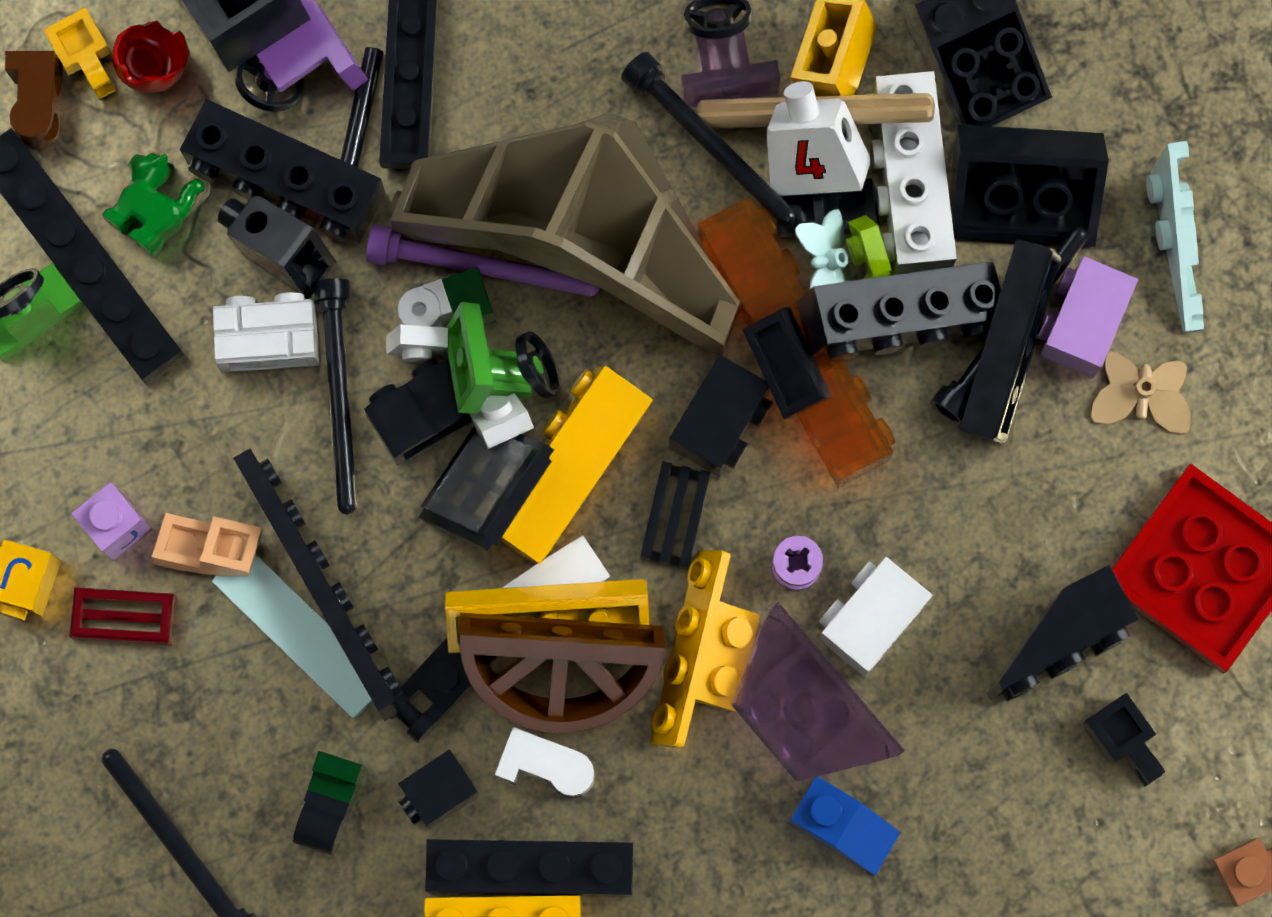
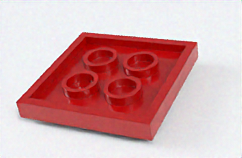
(1201, 569)

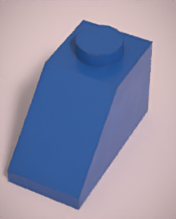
(844, 826)

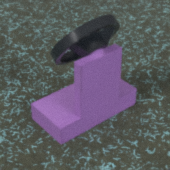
(295, 57)

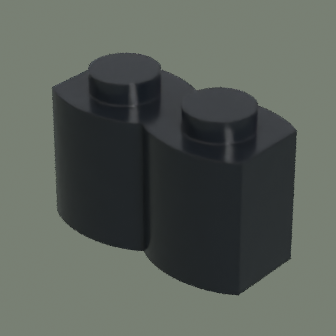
(417, 413)

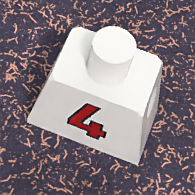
(814, 145)

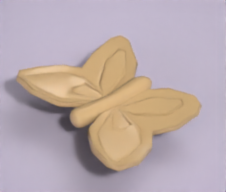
(1145, 388)

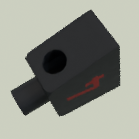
(277, 242)

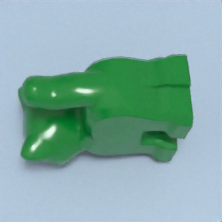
(156, 212)

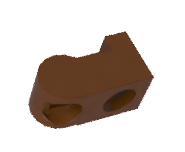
(39, 96)

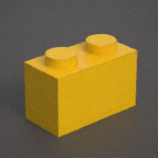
(835, 47)

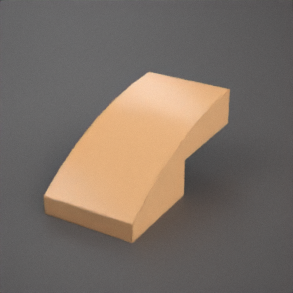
(206, 548)

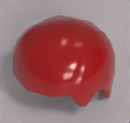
(150, 57)

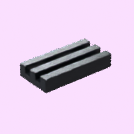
(684, 474)

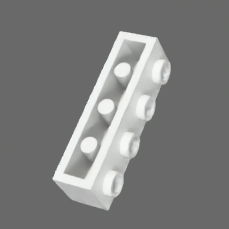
(913, 183)

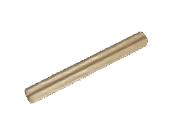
(863, 109)

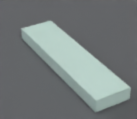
(297, 632)

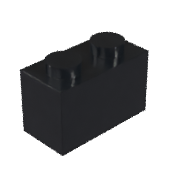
(720, 417)

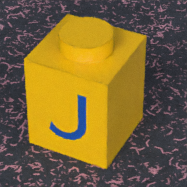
(25, 579)

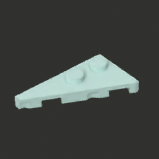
(1177, 231)

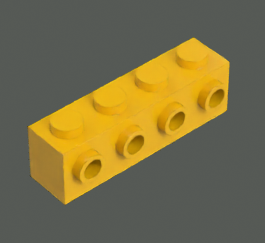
(583, 446)

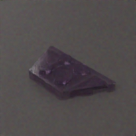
(805, 705)

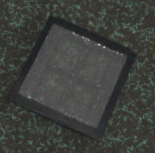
(485, 488)

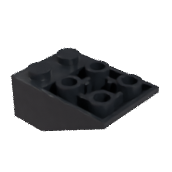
(978, 57)
(1079, 618)

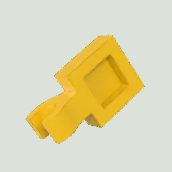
(80, 47)

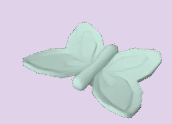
(826, 247)

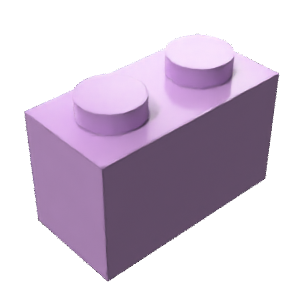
(1087, 316)

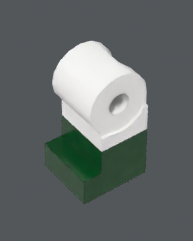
(438, 300)

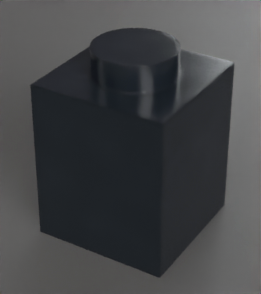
(436, 791)

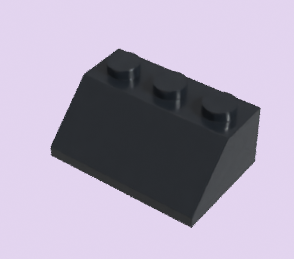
(1026, 183)

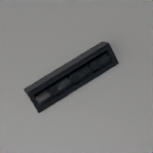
(1011, 341)

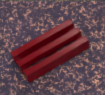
(165, 619)

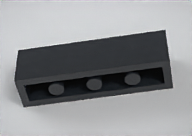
(529, 868)

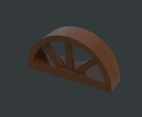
(562, 641)

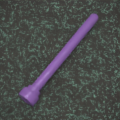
(389, 246)

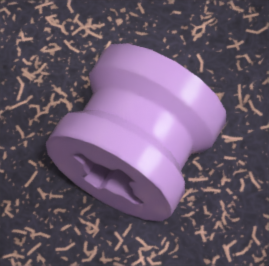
(791, 570)

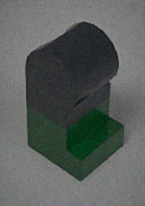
(328, 802)

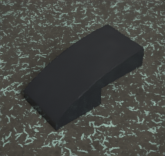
(814, 207)

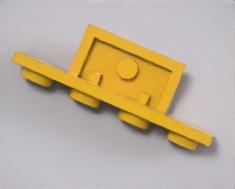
(707, 651)

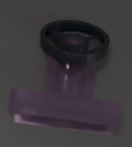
(725, 56)

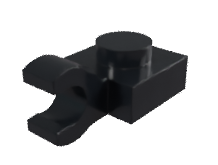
(1122, 733)

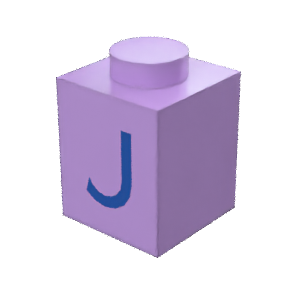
(111, 521)

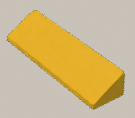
(592, 601)

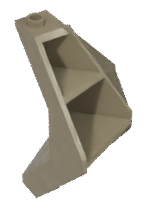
(580, 205)

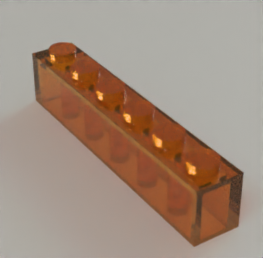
(766, 281)

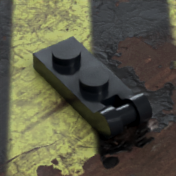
(442, 682)

